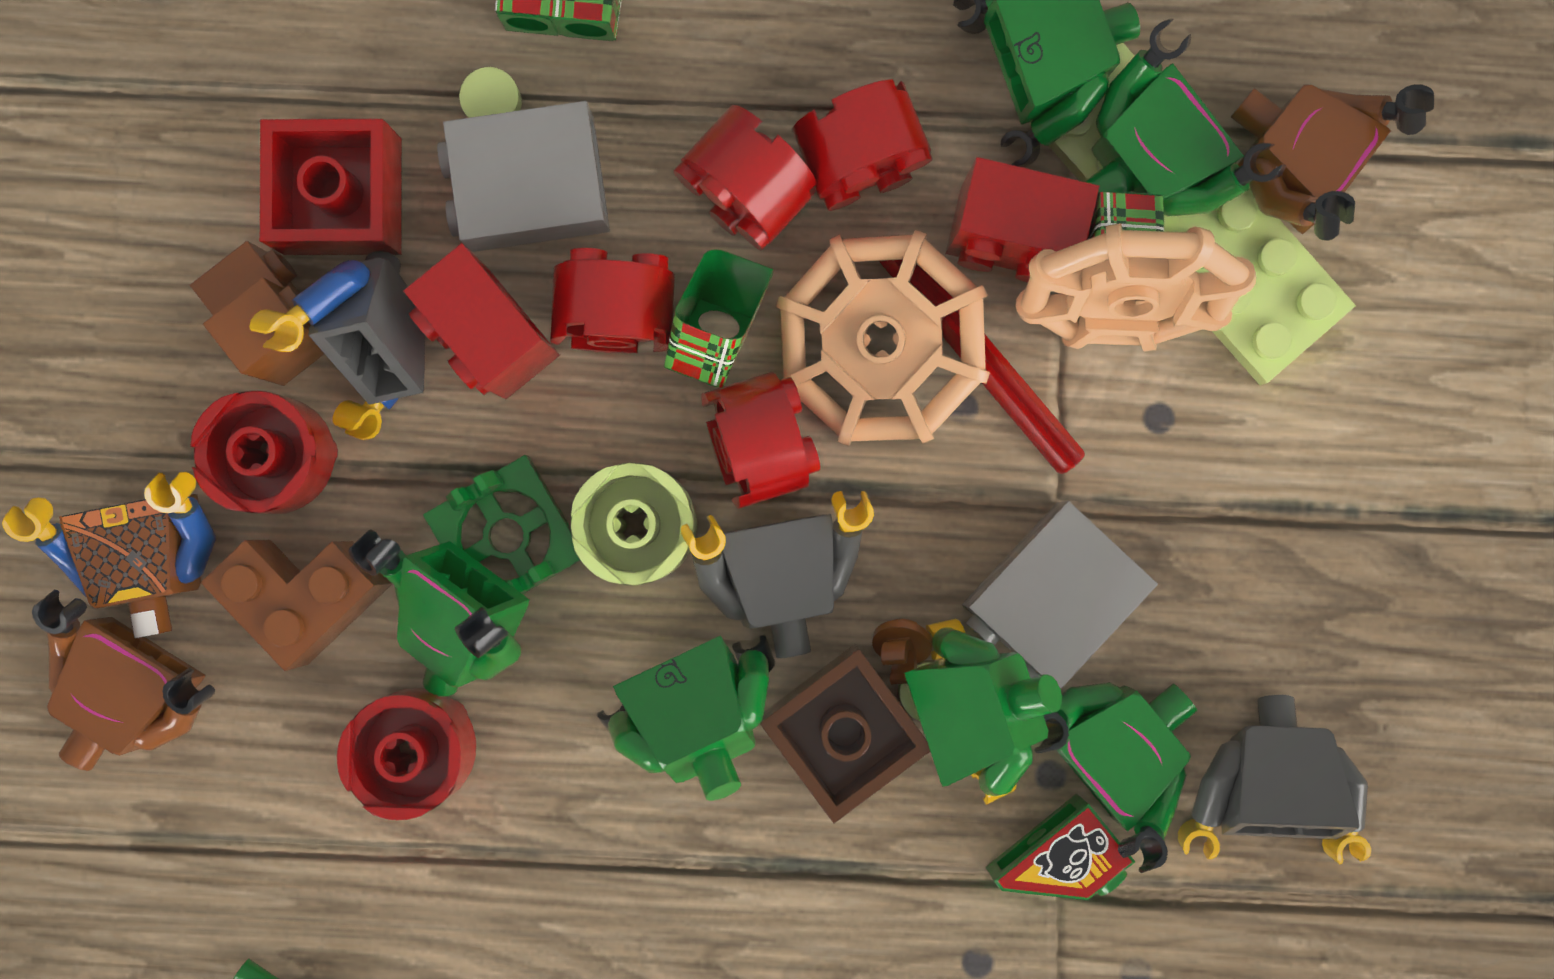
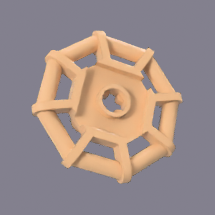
(1134, 287)
(917, 337)

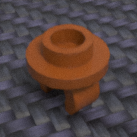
(902, 646)

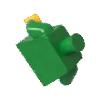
(980, 709)

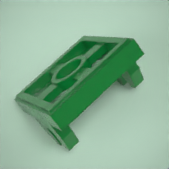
(518, 477)

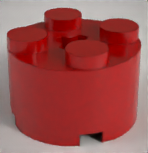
(863, 143)
(747, 177)
(612, 302)
(760, 438)
(230, 457)
(385, 777)

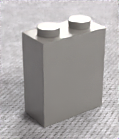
(524, 177)
(1058, 594)

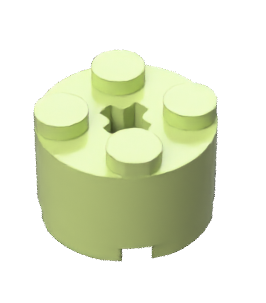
(599, 524)

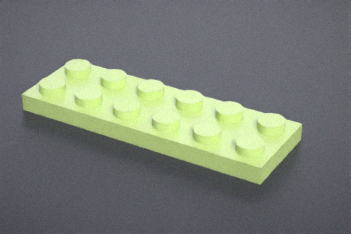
(1292, 292)

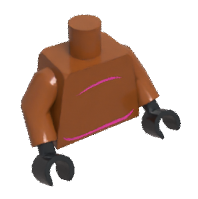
(1325, 145)
(113, 686)

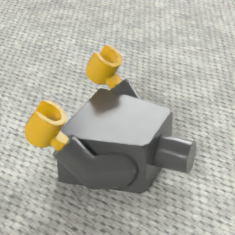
(781, 570)
(1281, 785)

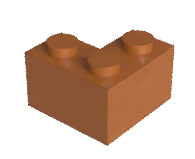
(234, 293)
(290, 609)

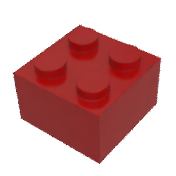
(330, 186)
(1014, 214)
(480, 322)

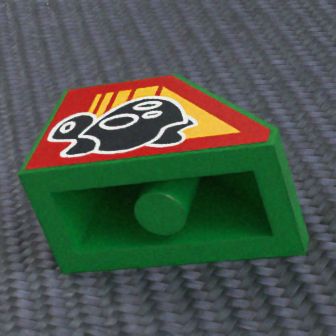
(1063, 856)

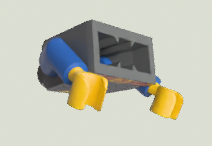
(363, 329)

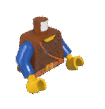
(127, 550)

